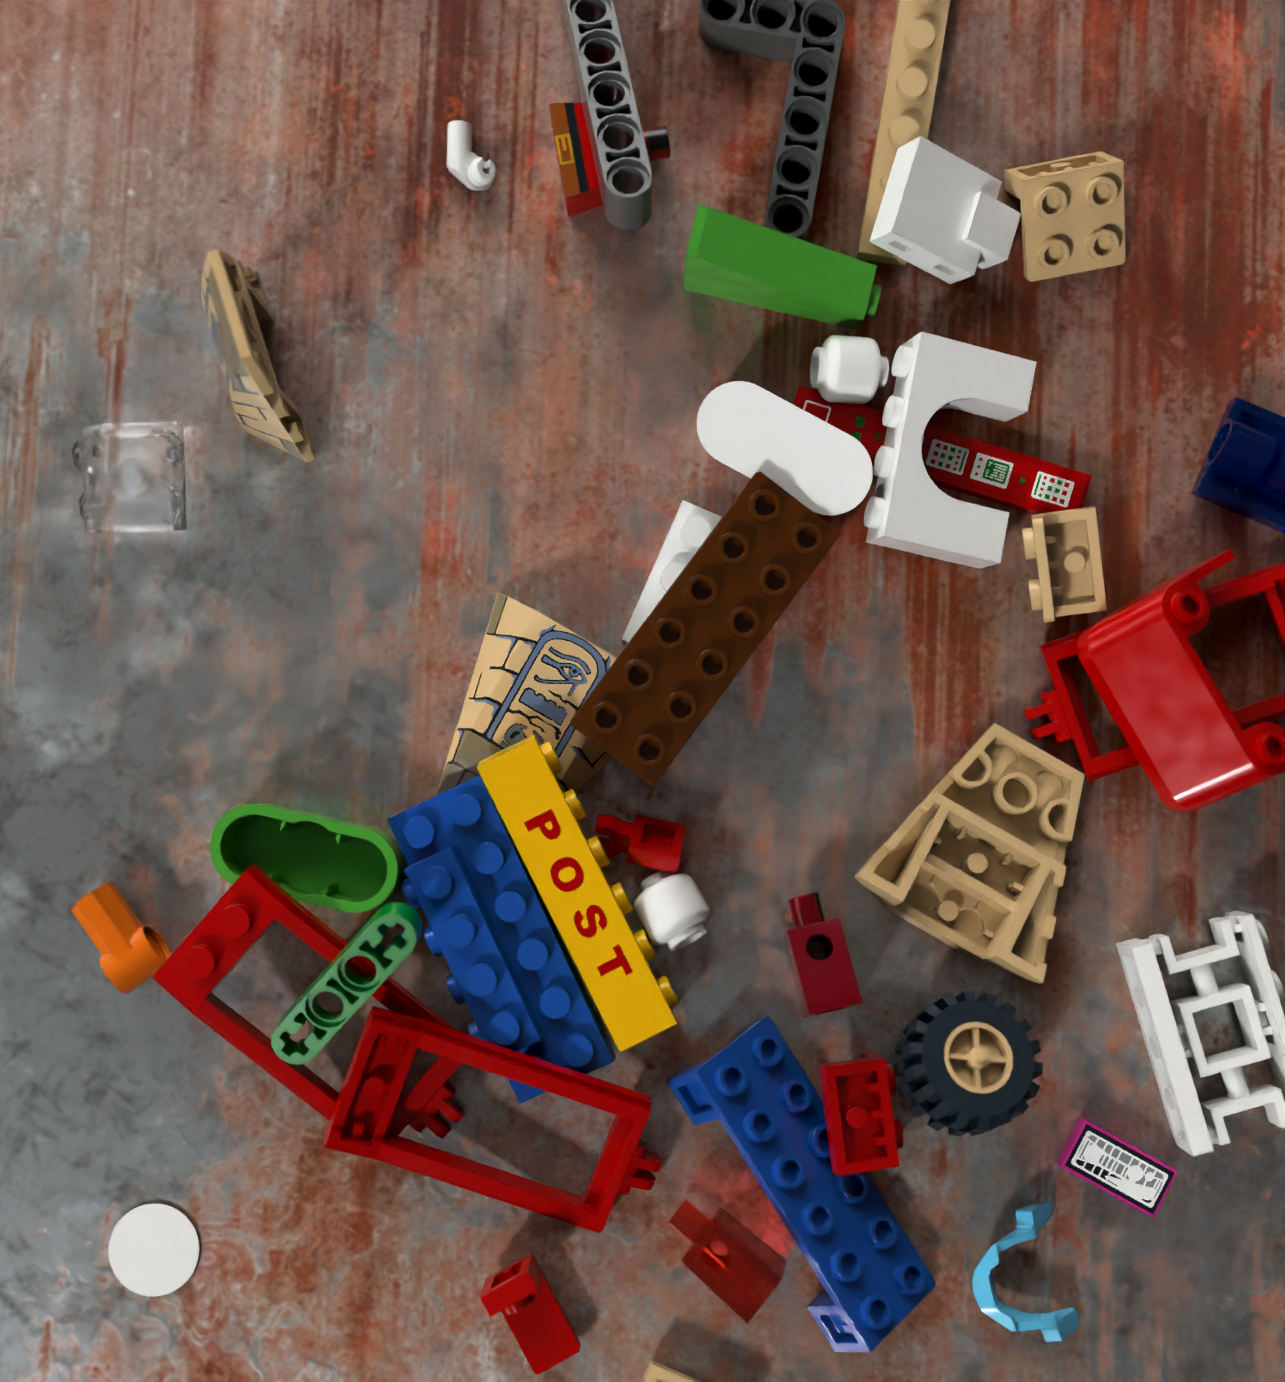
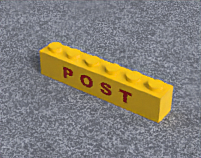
(577, 892)

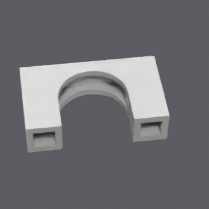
(907, 505)

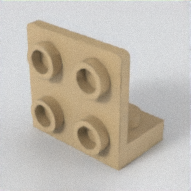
(1070, 214)

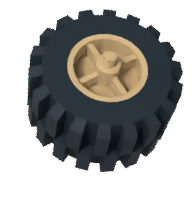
(968, 1064)

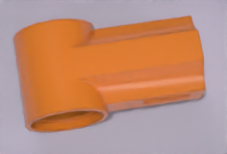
(127, 947)

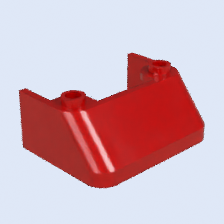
(1170, 701)

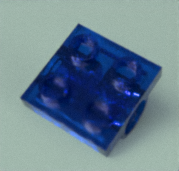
(1247, 465)

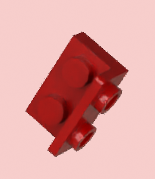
(860, 1114)

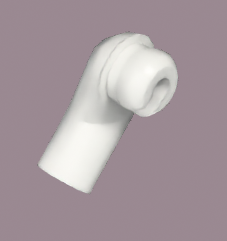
(464, 163)

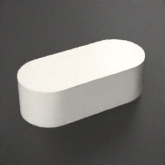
(793, 448)

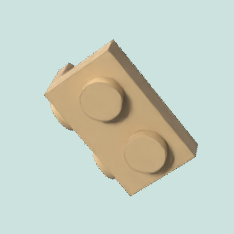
(1067, 563)

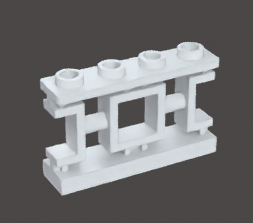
(1174, 1039)

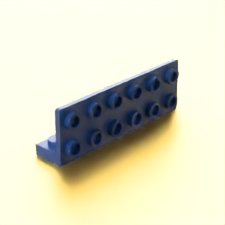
(835, 1220)

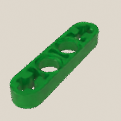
(342, 981)

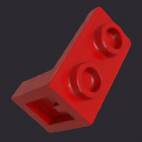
(531, 1313)

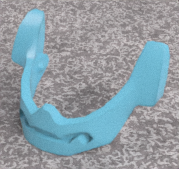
(1054, 1325)

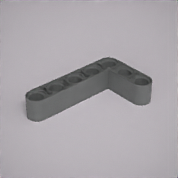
(803, 102)

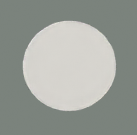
(153, 1249)

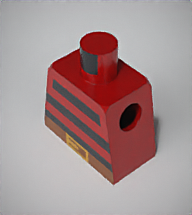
(576, 157)

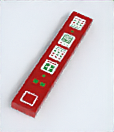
(963, 461)

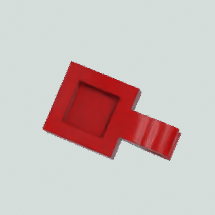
(647, 841)

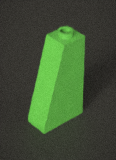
(777, 271)

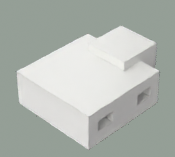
(943, 213)

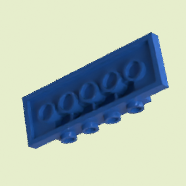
(496, 933)

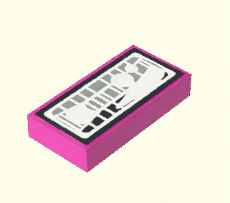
(1116, 1167)

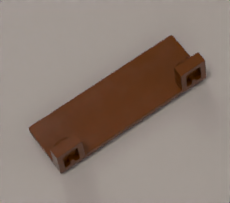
(704, 628)

